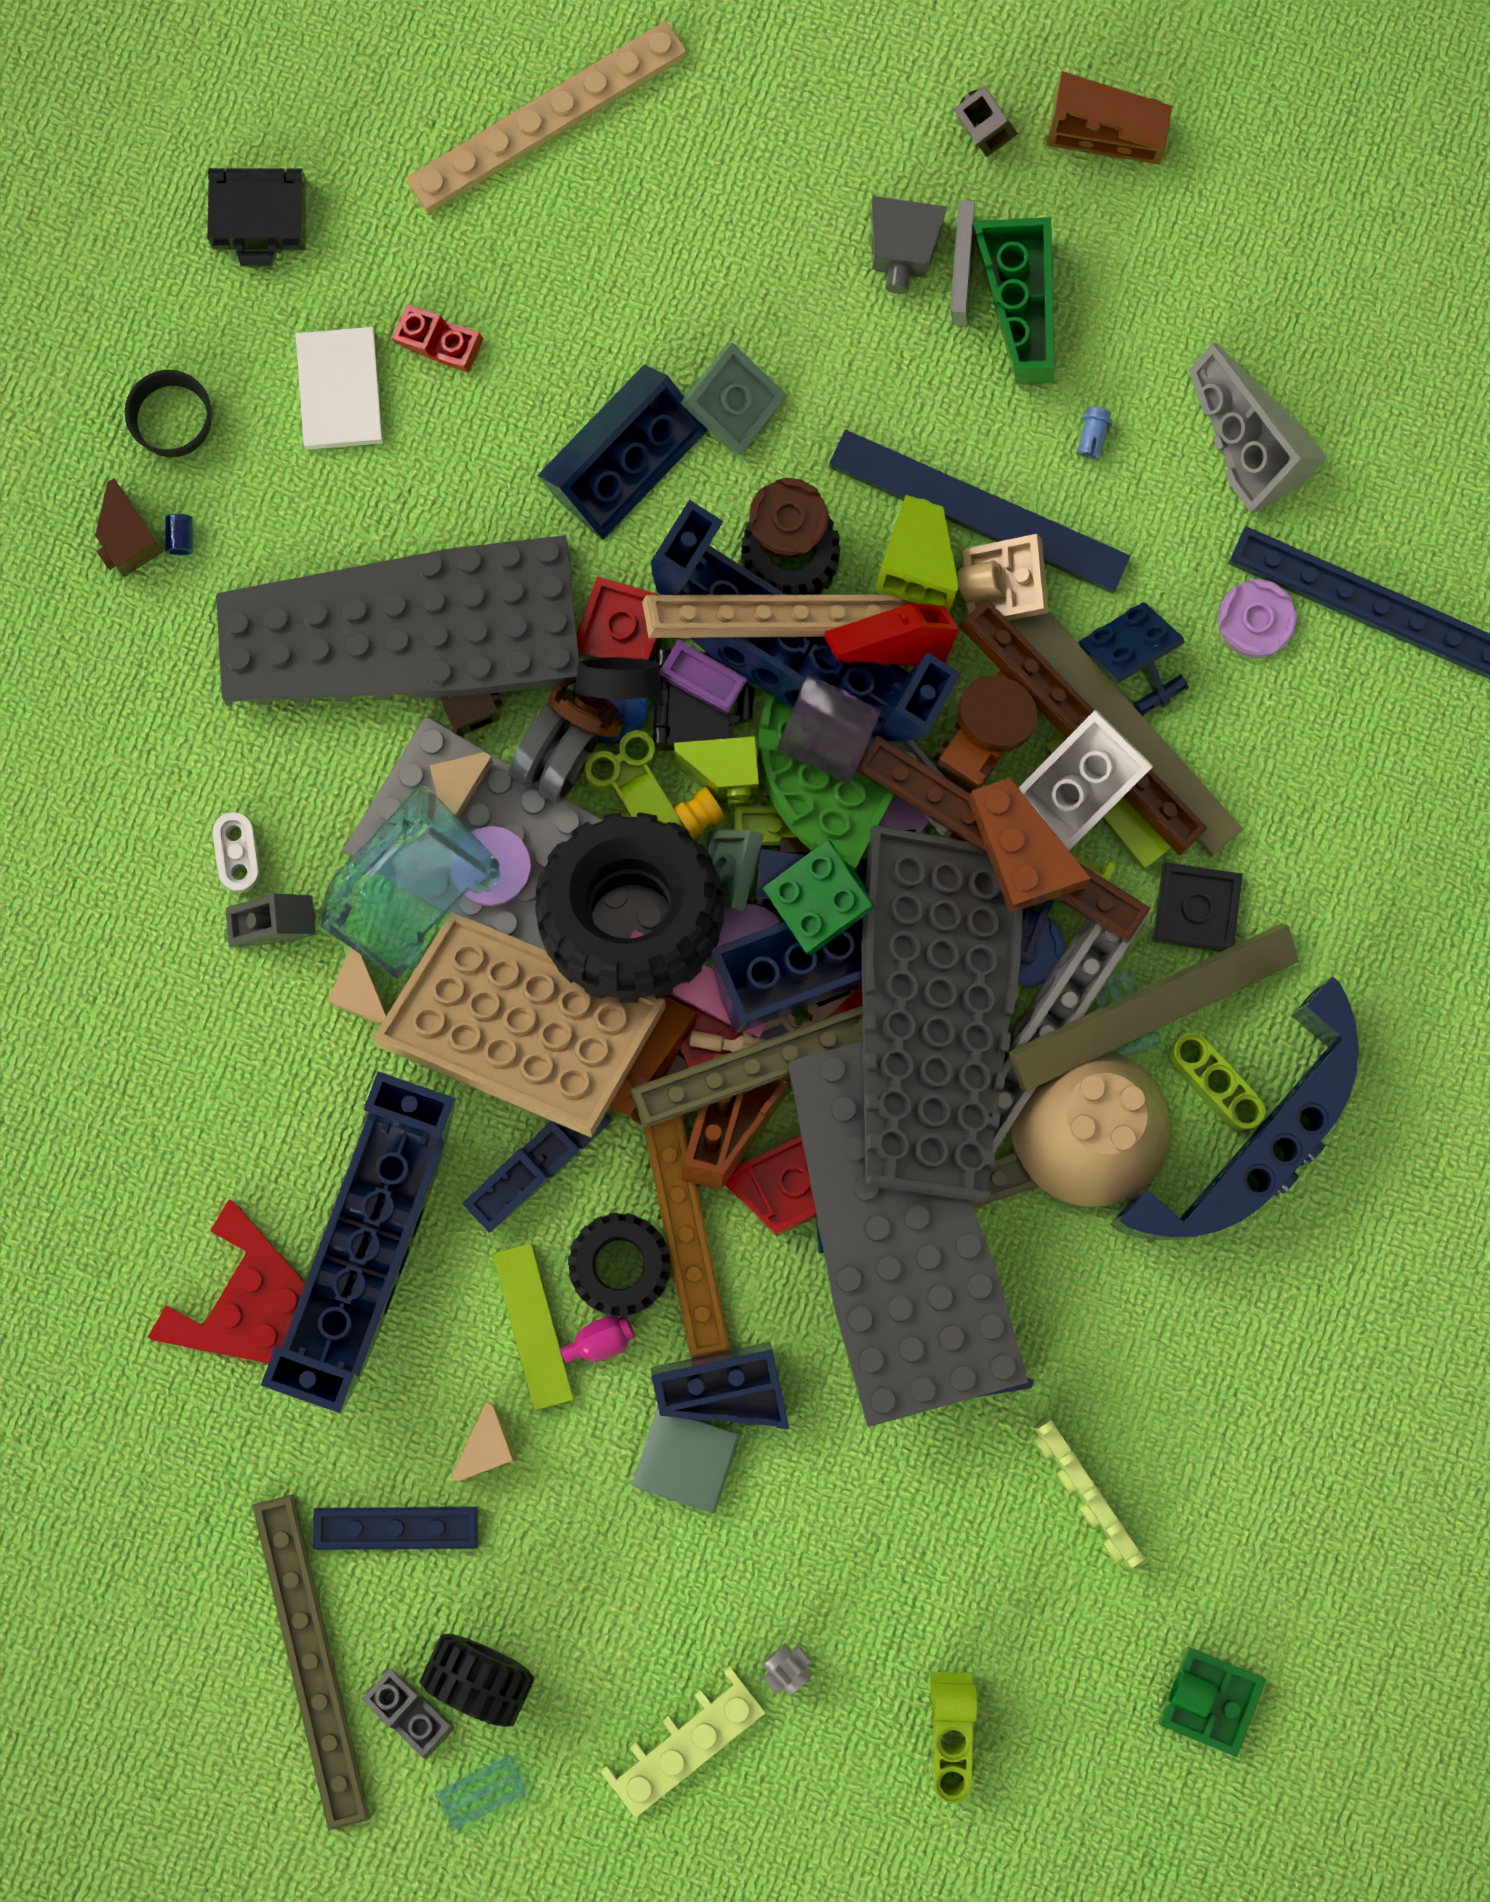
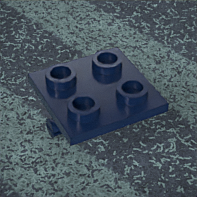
(1133, 645)

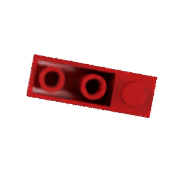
(896, 636)

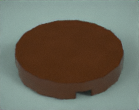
(788, 518)
(586, 712)
(997, 713)

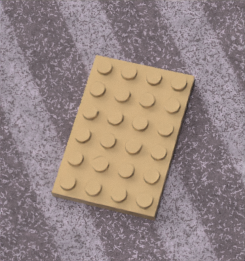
(516, 1026)

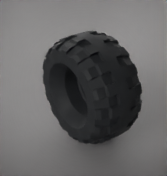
(617, 855)

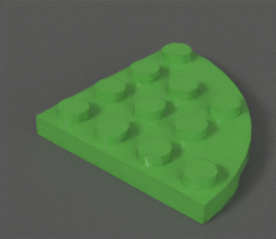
(813, 801)

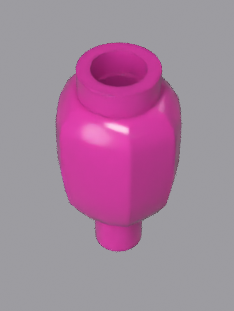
(600, 1340)

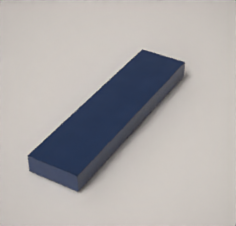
(395, 1528)

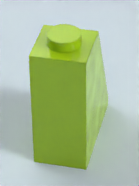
(919, 557)

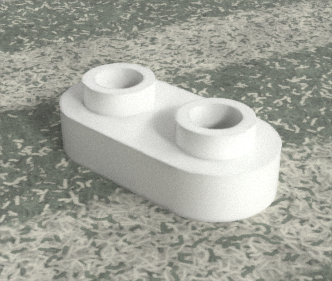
(236, 853)

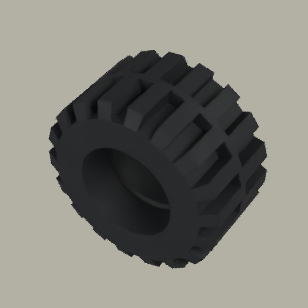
(804, 581)
(583, 1264)
(477, 1680)

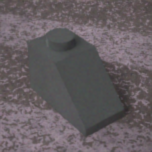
(271, 920)

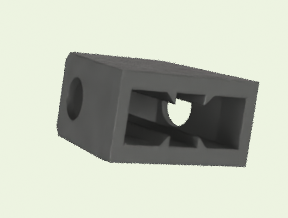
(903, 239)

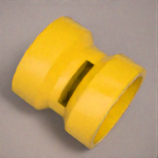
(699, 813)

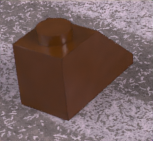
(123, 533)

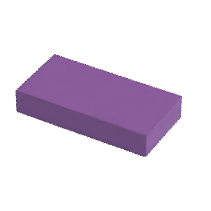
(702, 677)

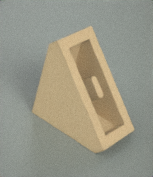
(459, 779)
(357, 991)
(486, 1446)

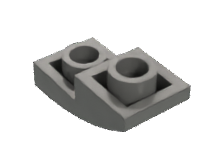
(408, 1713)

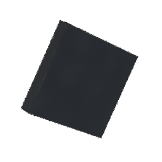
(1197, 907)

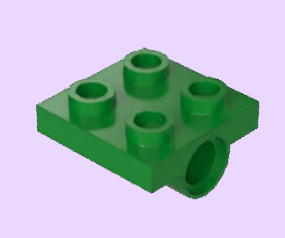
(819, 897)
(1212, 1701)

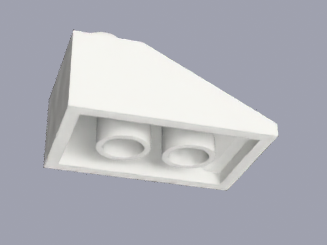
(1084, 778)

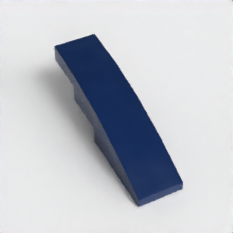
(527, 1172)

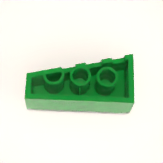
(1020, 280)

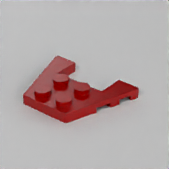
(776, 1187)
(254, 1305)

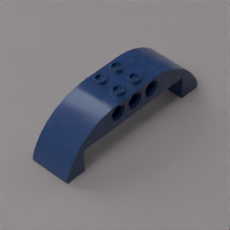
(780, 664)
(1318, 1095)
(364, 1244)

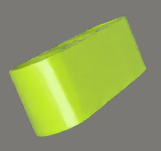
(1236, 1088)

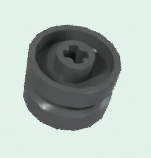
(552, 753)

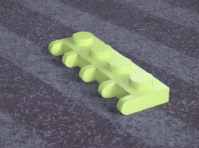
(1095, 1508)
(685, 1746)

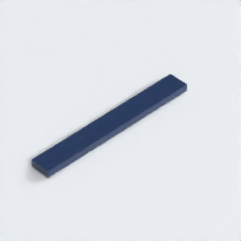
(978, 509)
(1363, 600)

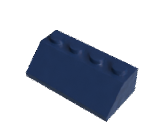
(623, 451)
(774, 976)

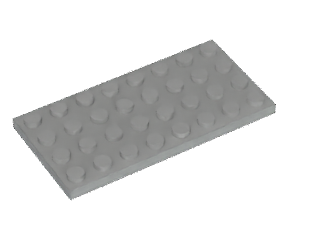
(523, 811)

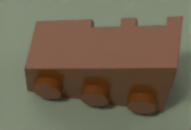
(1107, 121)
(965, 762)
(1023, 848)
(727, 1132)

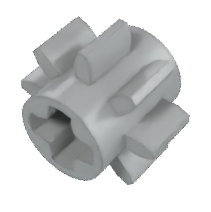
(787, 1669)

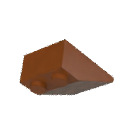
(656, 1054)

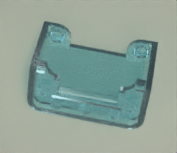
(406, 882)

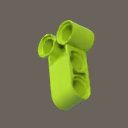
(633, 780)
(954, 1708)

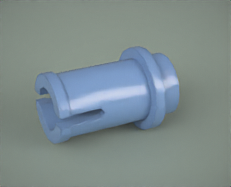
(1094, 432)

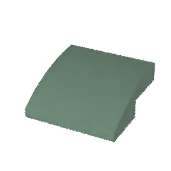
(686, 1461)

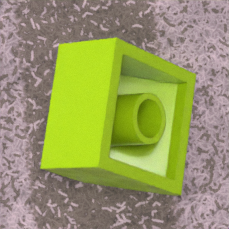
(723, 767)

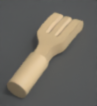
(718, 1043)

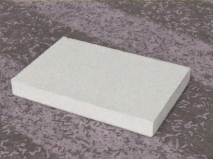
(339, 388)

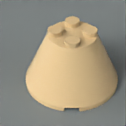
(1094, 1132)

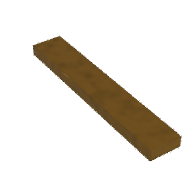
(686, 1240)

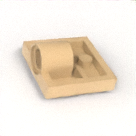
(1007, 575)

